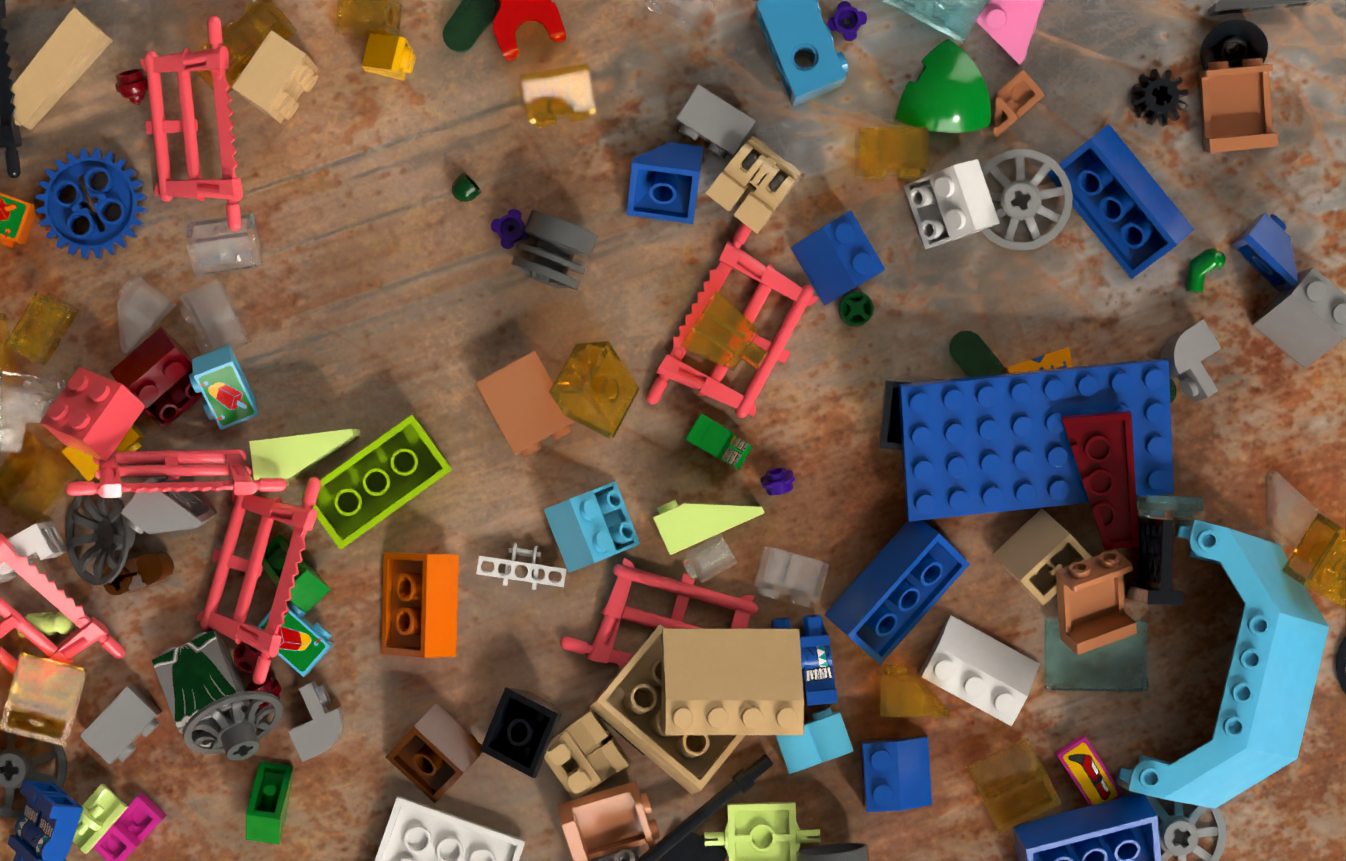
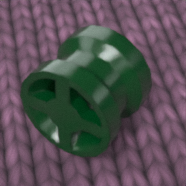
(860, 305)

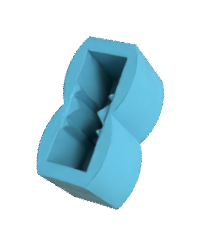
(822, 741)

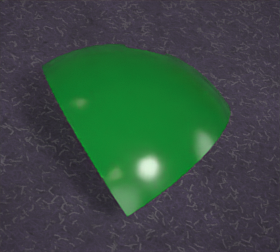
(947, 94)

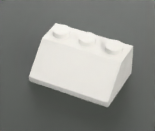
(980, 670)

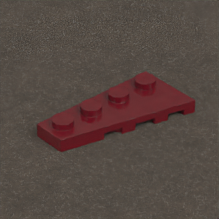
(1106, 466)

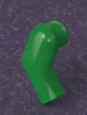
(1200, 266)

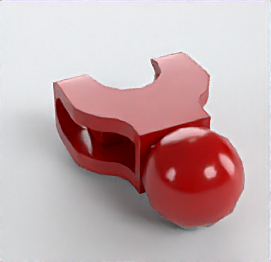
(515, 13)

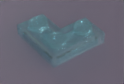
(1157, 505)

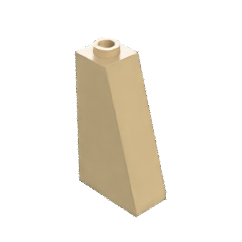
(57, 67)

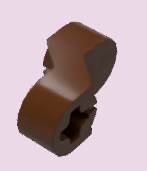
(153, 570)

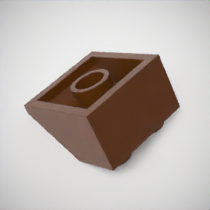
(435, 752)

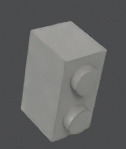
(714, 122)
(122, 724)

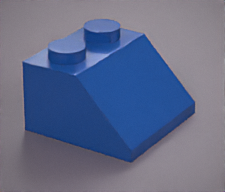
(838, 258)
(895, 773)

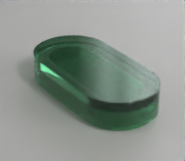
(468, 24)
(974, 355)

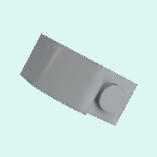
(1185, 356)
(324, 727)

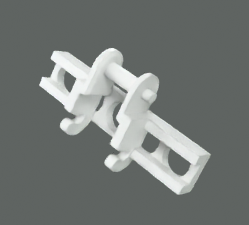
(512, 564)

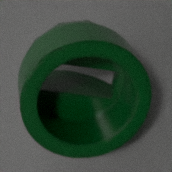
(465, 188)

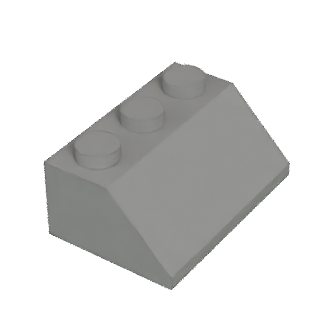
(166, 511)

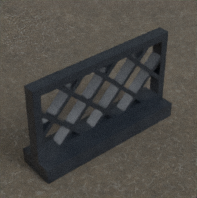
(1155, 565)

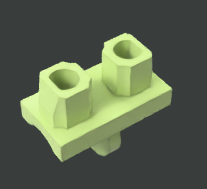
(97, 817)

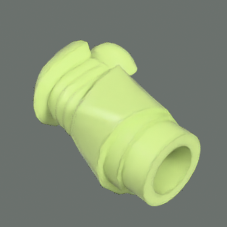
(50, 623)

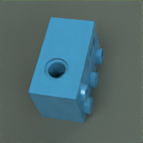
(798, 30)

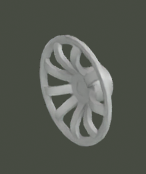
(1023, 199)
(1180, 835)

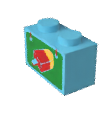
(223, 387)
(301, 642)

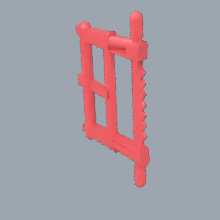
(217, 61)
(768, 279)
(235, 466)
(615, 610)
(235, 628)
(86, 634)

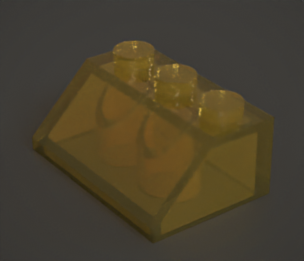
(247, 35)

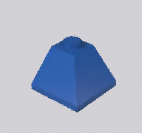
(665, 183)
(1269, 251)

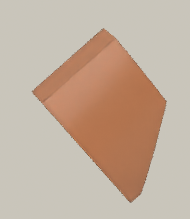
(1015, 100)

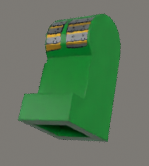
(718, 441)

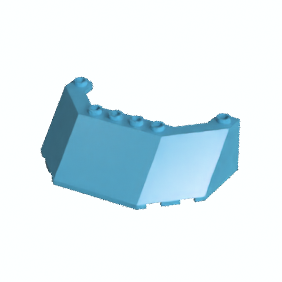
(1266, 680)

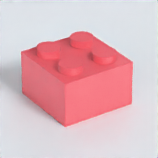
(92, 414)

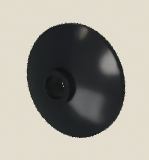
(1248, 38)

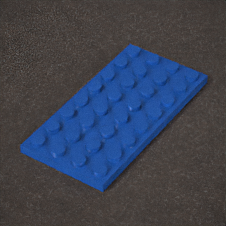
(1003, 439)

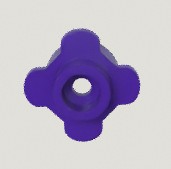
(856, 18)
(501, 227)
(778, 481)

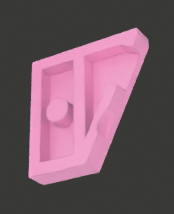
(1011, 24)

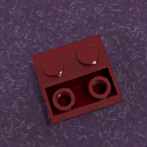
(159, 377)

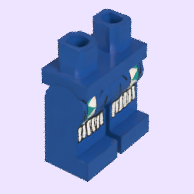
(815, 659)
(46, 823)

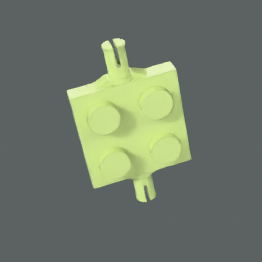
(762, 832)

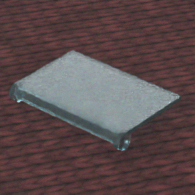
(1106, 668)

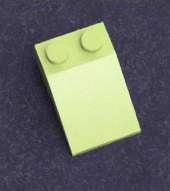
(297, 454)
(695, 522)

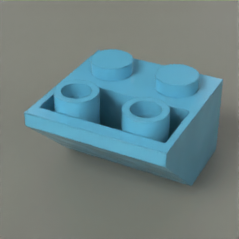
(592, 527)

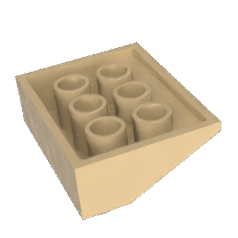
(731, 682)
(634, 709)

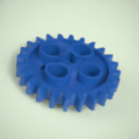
(119, 190)

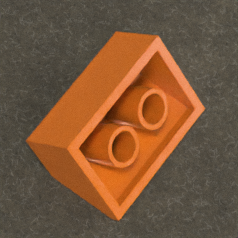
(420, 604)

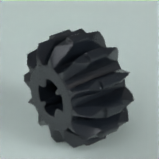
(1169, 93)

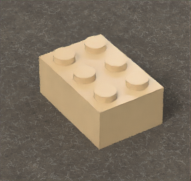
(276, 77)

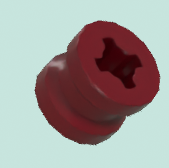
(245, 657)

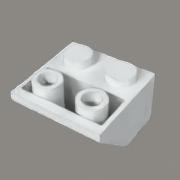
(951, 204)

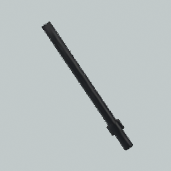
(742, 782)

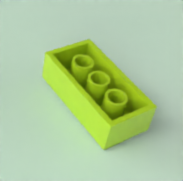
(378, 481)

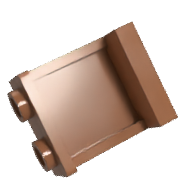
(1236, 106)
(523, 405)
(1093, 602)
(608, 822)

